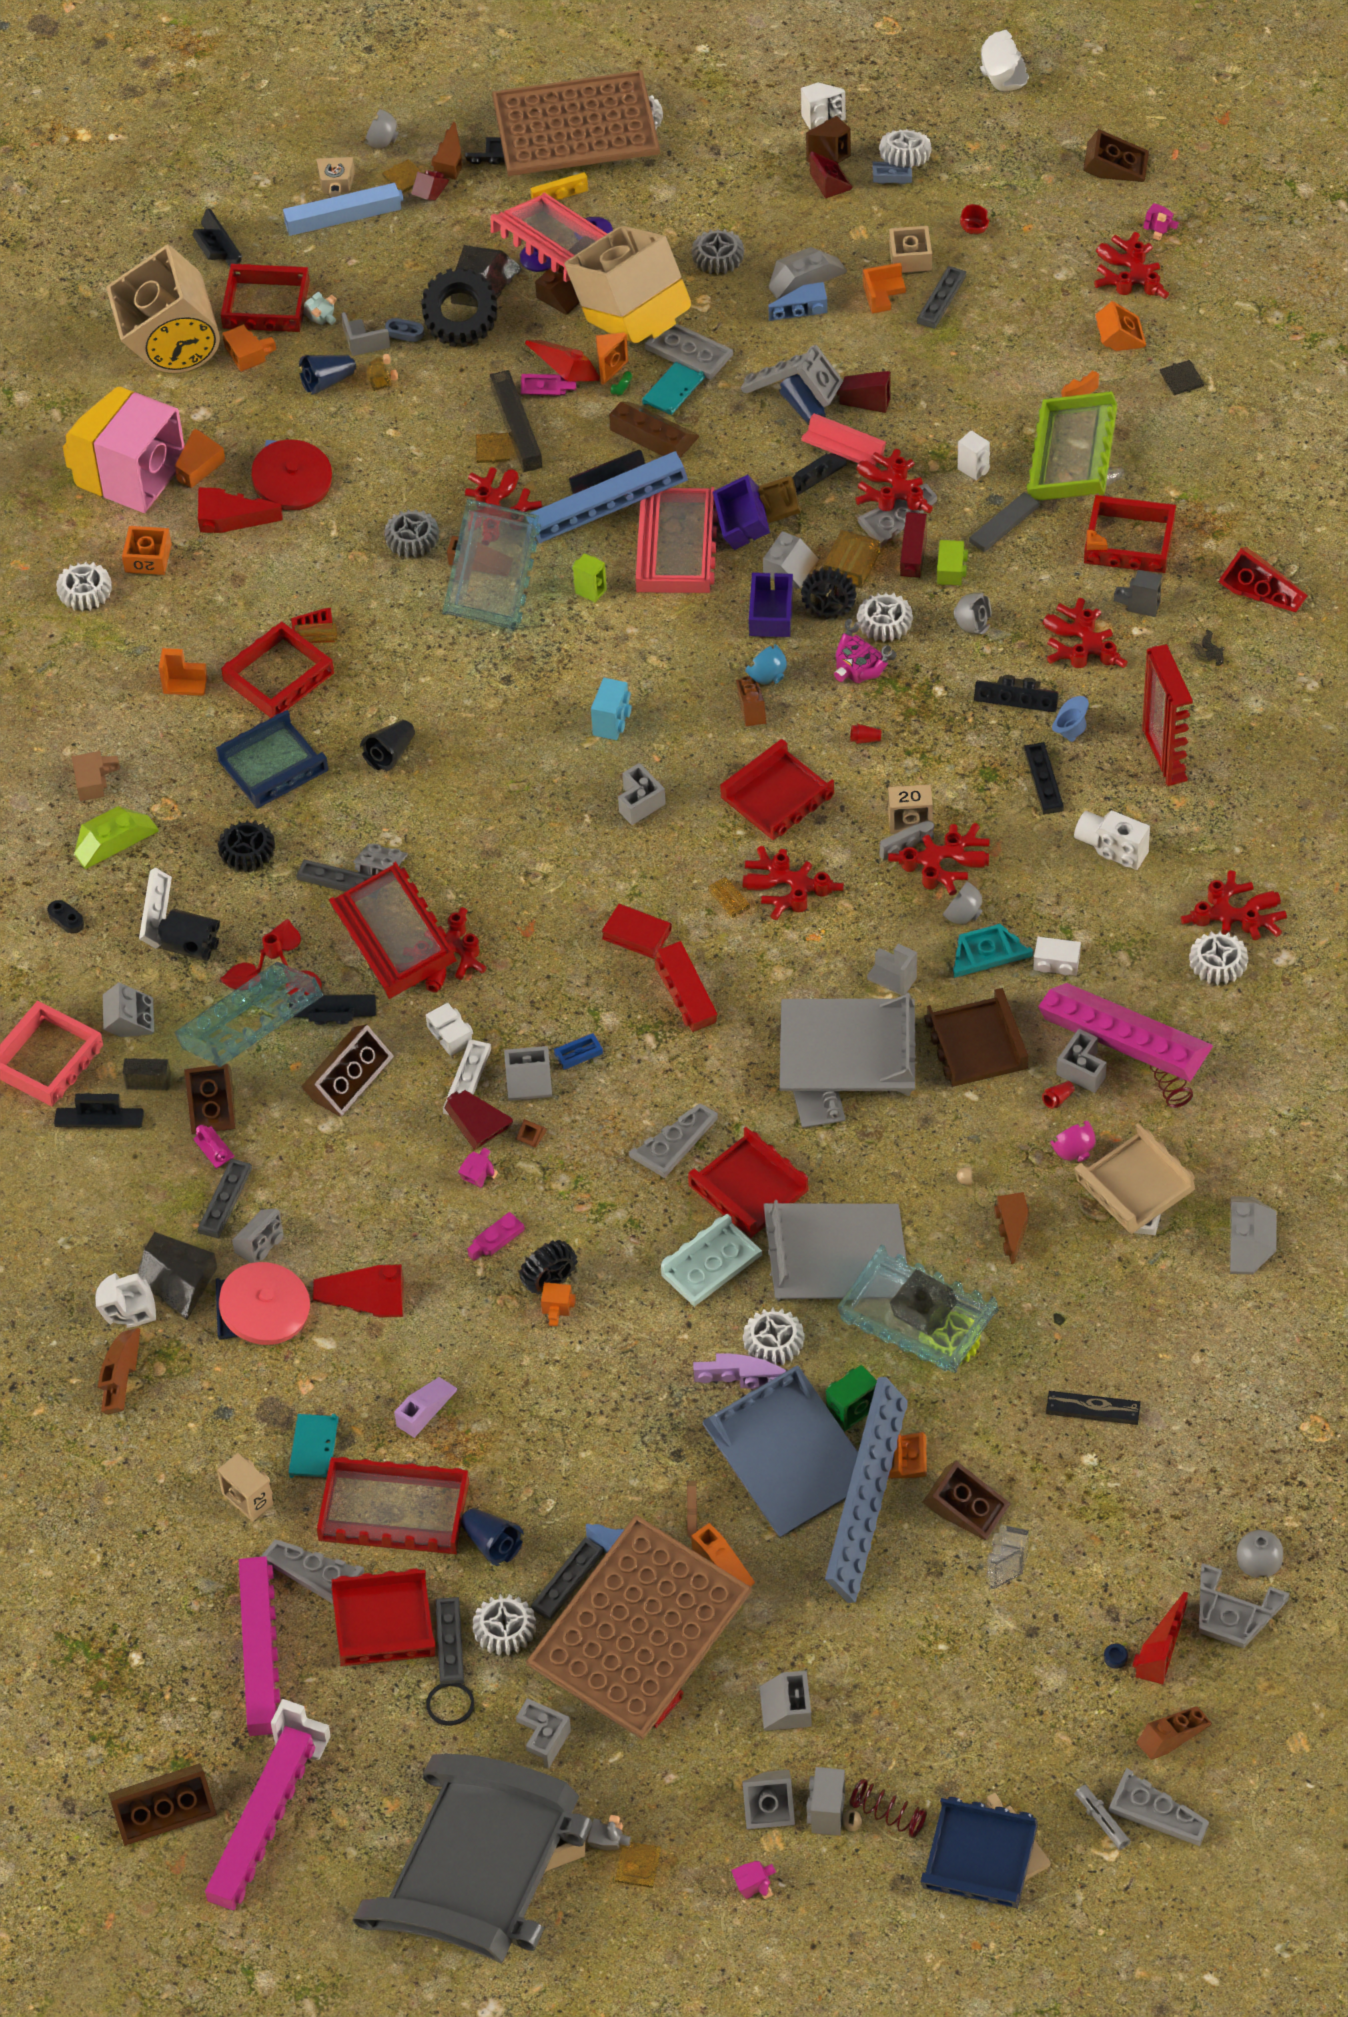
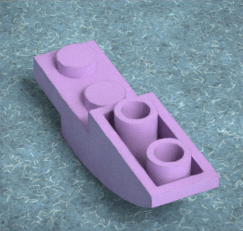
(731, 1367)

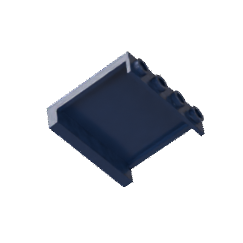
(980, 1852)

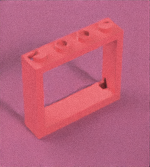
(69, 1074)

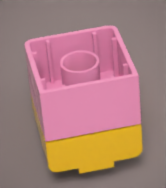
(125, 448)

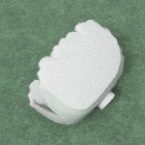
(1003, 62)

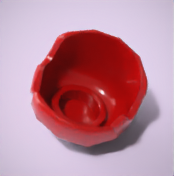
(974, 219)

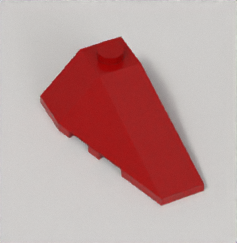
(566, 361)
(1158, 1648)

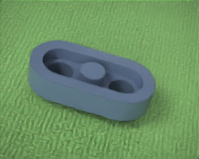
(404, 329)

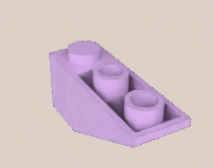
(422, 1406)

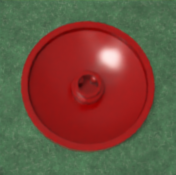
(291, 474)

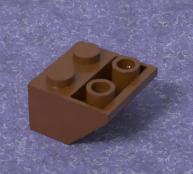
(830, 140)

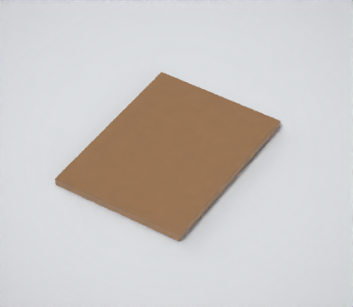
(575, 123)
(639, 1626)

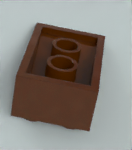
(1115, 158)
(210, 1097)
(966, 1501)

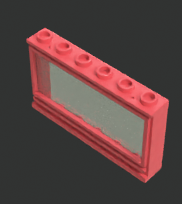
(549, 228)
(677, 541)

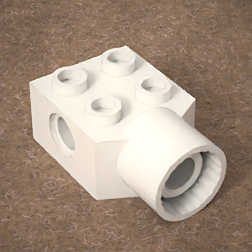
(1115, 837)

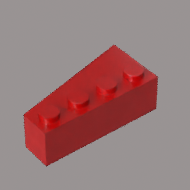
(685, 986)

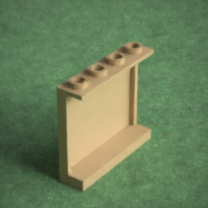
(1137, 1180)

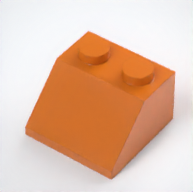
(1119, 328)

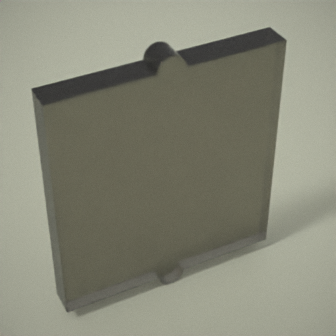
(1181, 377)

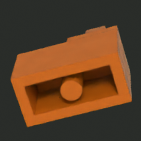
(246, 348)

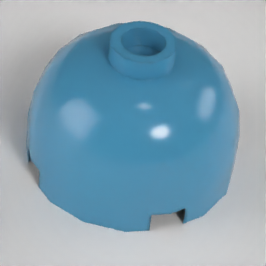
(768, 666)

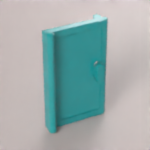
(670, 389)
(310, 1451)

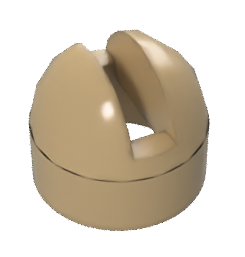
(964, 1176)
(857, 1820)

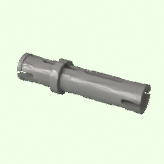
(1085, 1796)

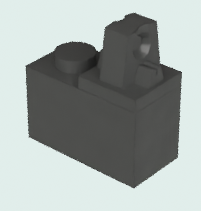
(1142, 595)

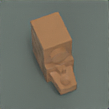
(91, 772)

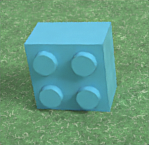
(610, 709)

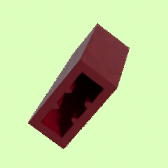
(866, 391)
(913, 544)
(476, 1118)

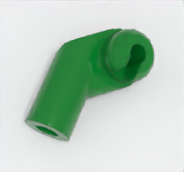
(622, 385)

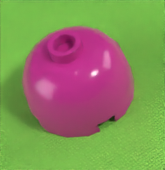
(1075, 1142)

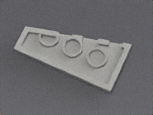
(887, 524)
(309, 1569)

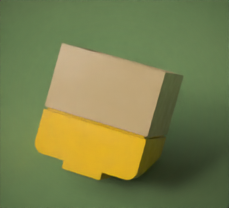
(629, 283)

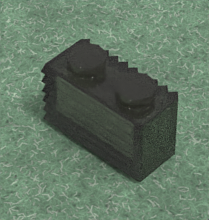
(146, 1074)

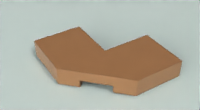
(691, 1508)

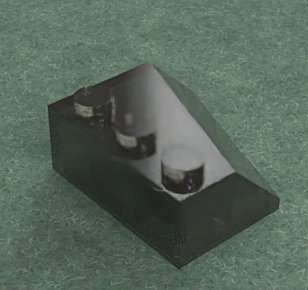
(492, 264)
(176, 1271)

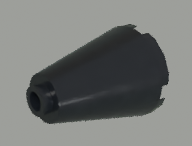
(387, 745)

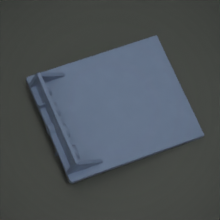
(785, 1450)

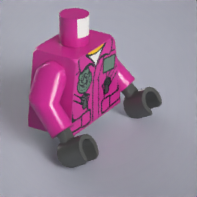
(858, 658)

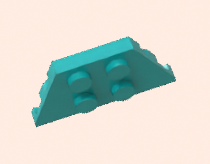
(987, 949)

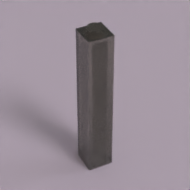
(516, 421)

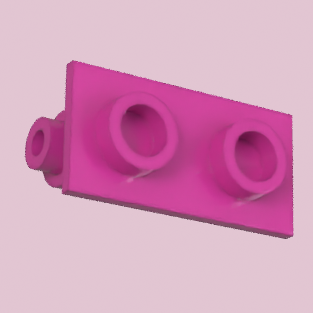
(212, 1146)

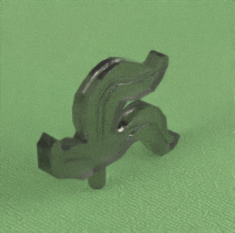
(1212, 652)

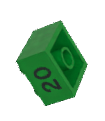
(851, 1397)

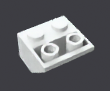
(822, 103)

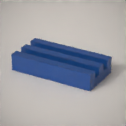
(580, 1054)

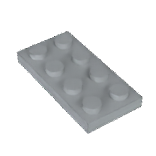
(690, 350)

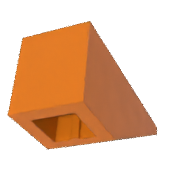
(714, 1547)

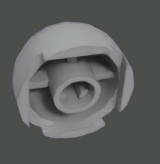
(382, 130)
(973, 612)
(965, 905)
(1259, 1553)

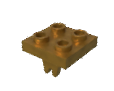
(779, 499)

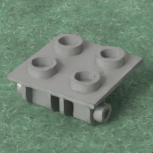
(377, 858)
(818, 1107)

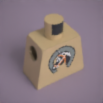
(336, 175)

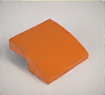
(909, 1457)

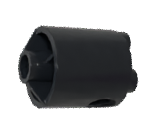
(189, 934)

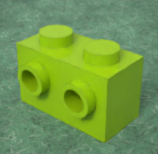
(950, 562)
(589, 577)

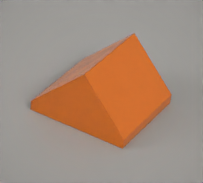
(611, 354)

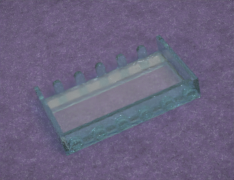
(491, 564)
(870, 1309)

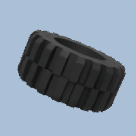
(459, 282)

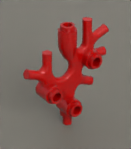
(1134, 259)
(896, 475)
(490, 495)
(1082, 627)
(933, 854)
(780, 873)
(1221, 910)
(467, 948)

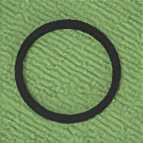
(454, 1722)

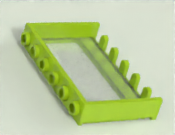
(1072, 446)

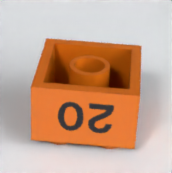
(146, 550)

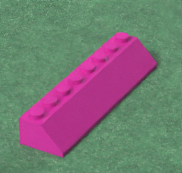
(1125, 1030)

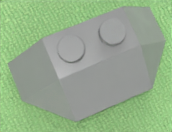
(804, 268)
(1250, 1234)

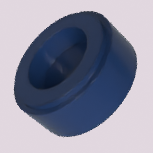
(1115, 1656)

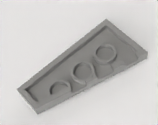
(674, 1141)
(1145, 1805)

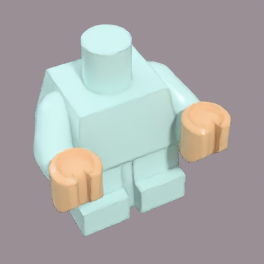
(320, 309)

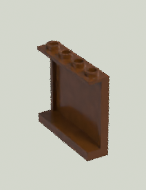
(977, 1040)

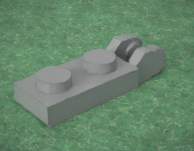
(907, 838)

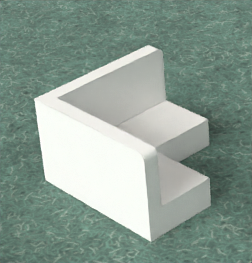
(295, 1717)

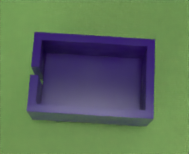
(741, 512)
(771, 609)

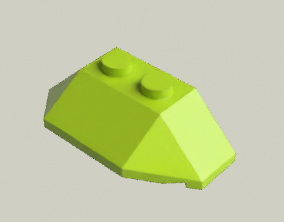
(111, 834)

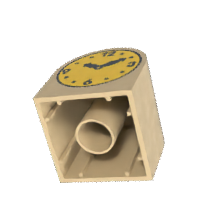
(165, 312)

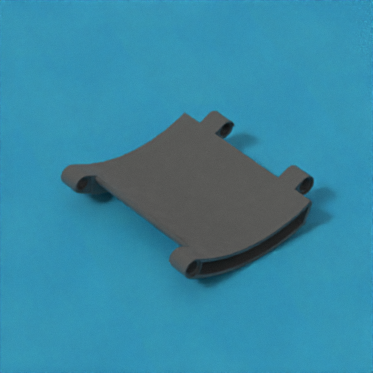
(479, 1856)

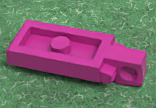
(545, 385)
(495, 1236)

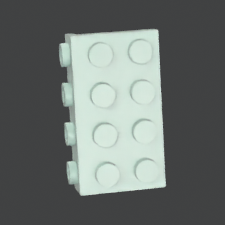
(709, 1260)

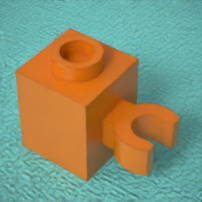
(557, 1301)

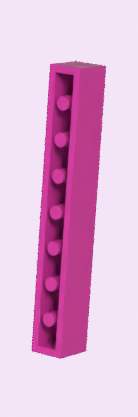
(258, 1644)
(259, 1818)

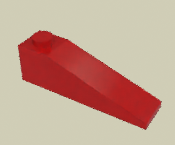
(227, 512)
(1257, 579)
(368, 1289)

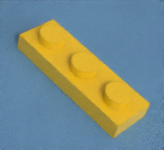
(563, 187)

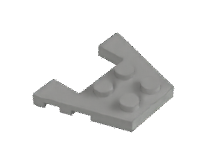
(1230, 1617)

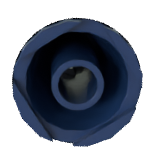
(324, 371)
(801, 397)
(493, 1535)

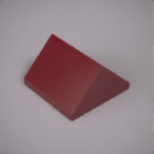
(828, 175)

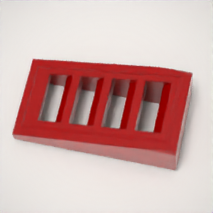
(321, 616)

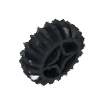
(838, 600)
(251, 848)
(548, 1264)

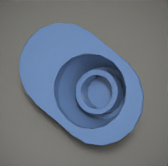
(1071, 718)

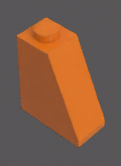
(198, 459)

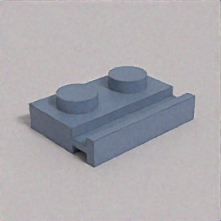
(886, 173)

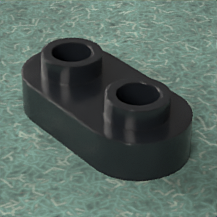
(62, 913)

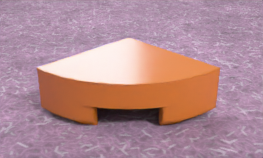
(1095, 541)

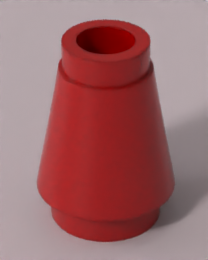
(864, 734)
(1057, 1094)

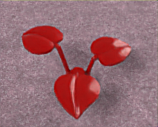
(284, 938)

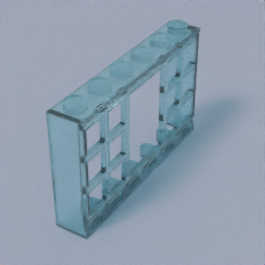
(215, 1018)

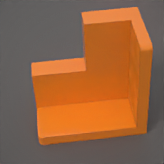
(880, 283)
(179, 676)

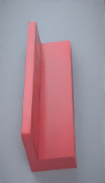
(842, 440)

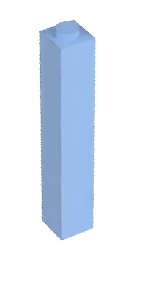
(342, 209)

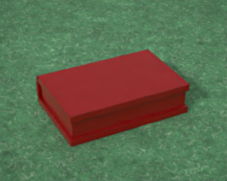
(636, 931)

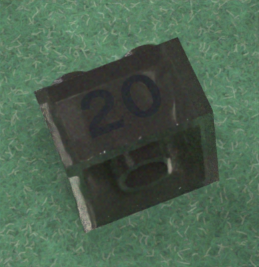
(923, 1302)

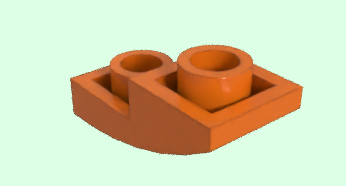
(1086, 386)

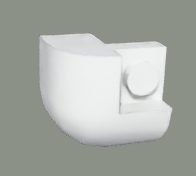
(126, 1300)

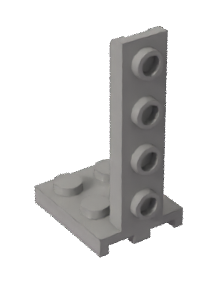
(811, 366)

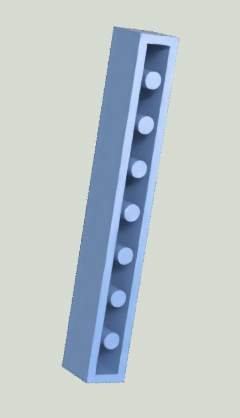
(610, 496)

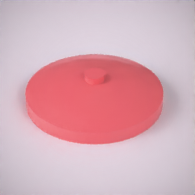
(264, 1303)

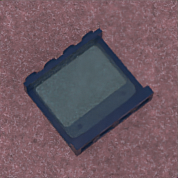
(270, 760)

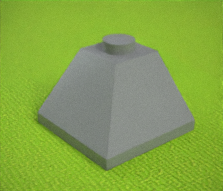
(768, 1800)

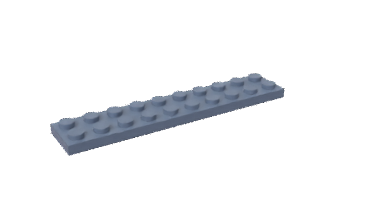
(866, 1490)

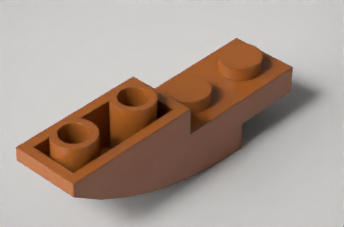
(115, 1368)

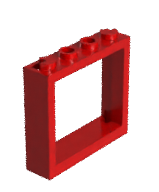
(270, 276)
(1138, 511)
(294, 691)

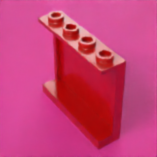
(775, 790)
(747, 1179)
(382, 1617)

